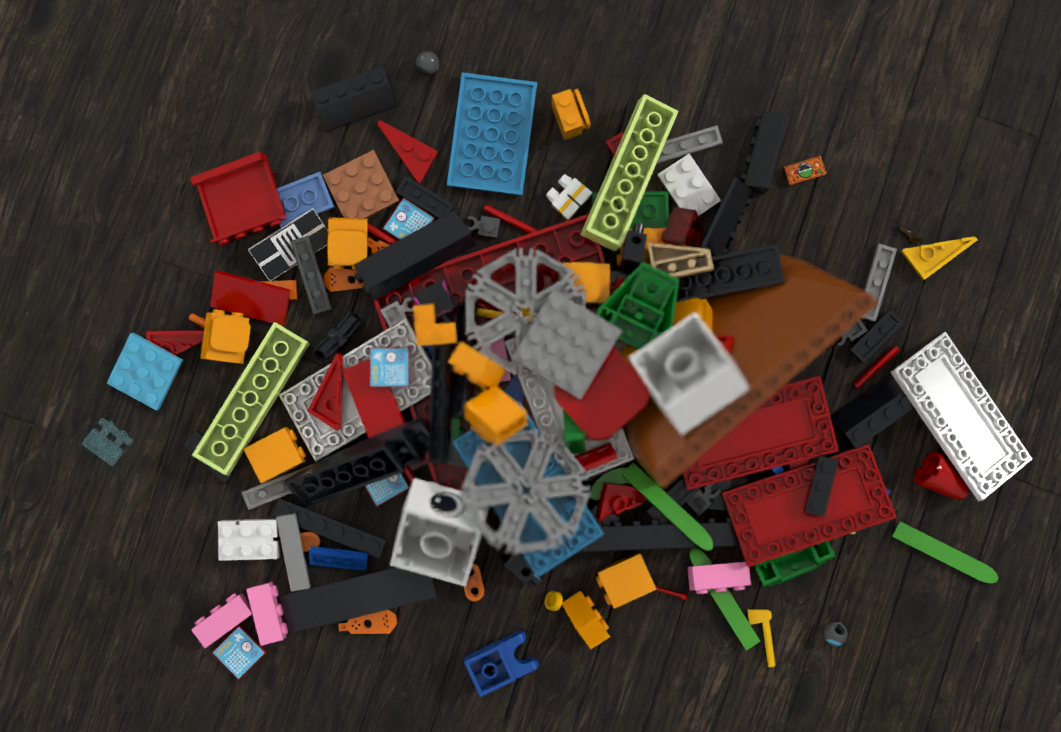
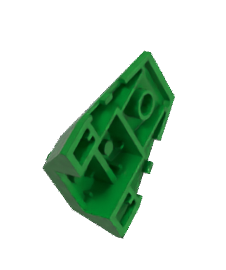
(642, 306)
(794, 564)

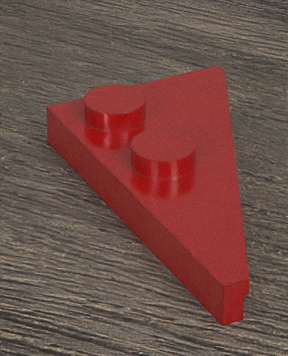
(414, 154)
(175, 340)
(328, 399)
(617, 498)

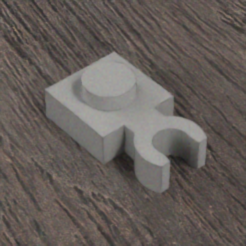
(395, 312)

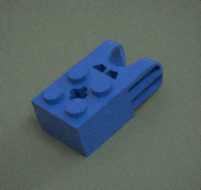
(504, 664)

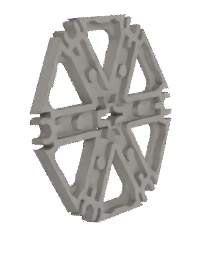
(509, 301)
(539, 491)

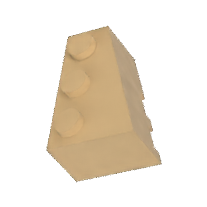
(680, 260)

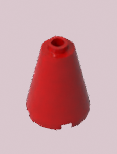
(941, 477)

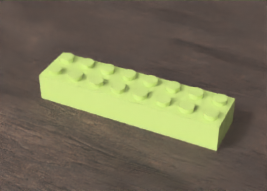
(629, 173)
(251, 399)

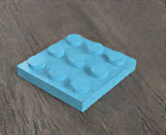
(144, 371)

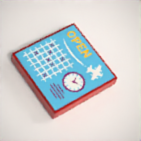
(407, 219)
(389, 367)
(387, 488)
(239, 652)

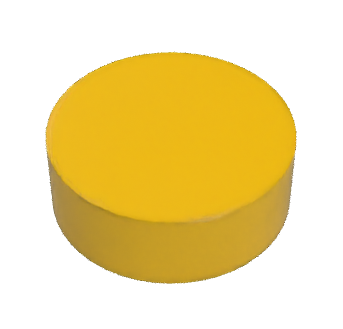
(553, 601)

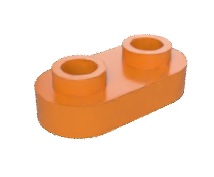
(474, 581)

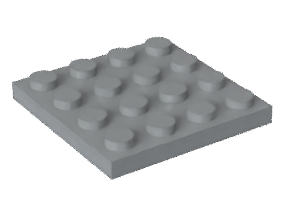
(567, 344)

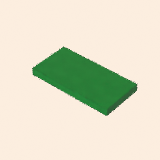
(652, 209)

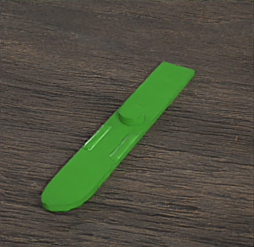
(668, 507)
(944, 553)
(728, 605)

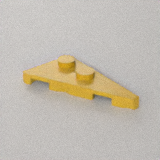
(931, 257)

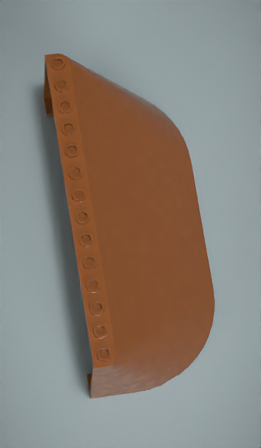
(774, 338)

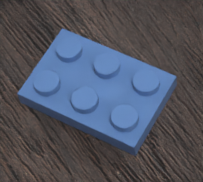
(303, 195)

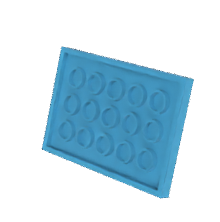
(492, 134)

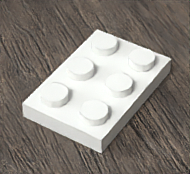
(688, 186)

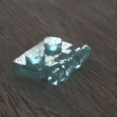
(103, 446)

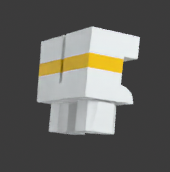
(562, 203)

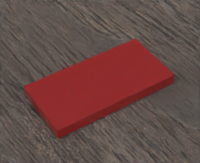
(250, 298)
(374, 404)

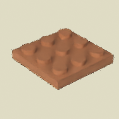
(361, 187)

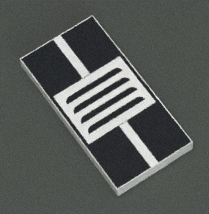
(275, 251)

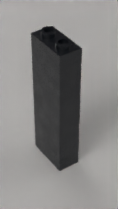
(414, 255)

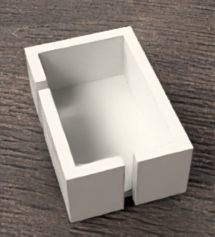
(248, 540)

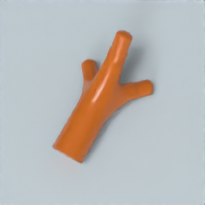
(198, 320)

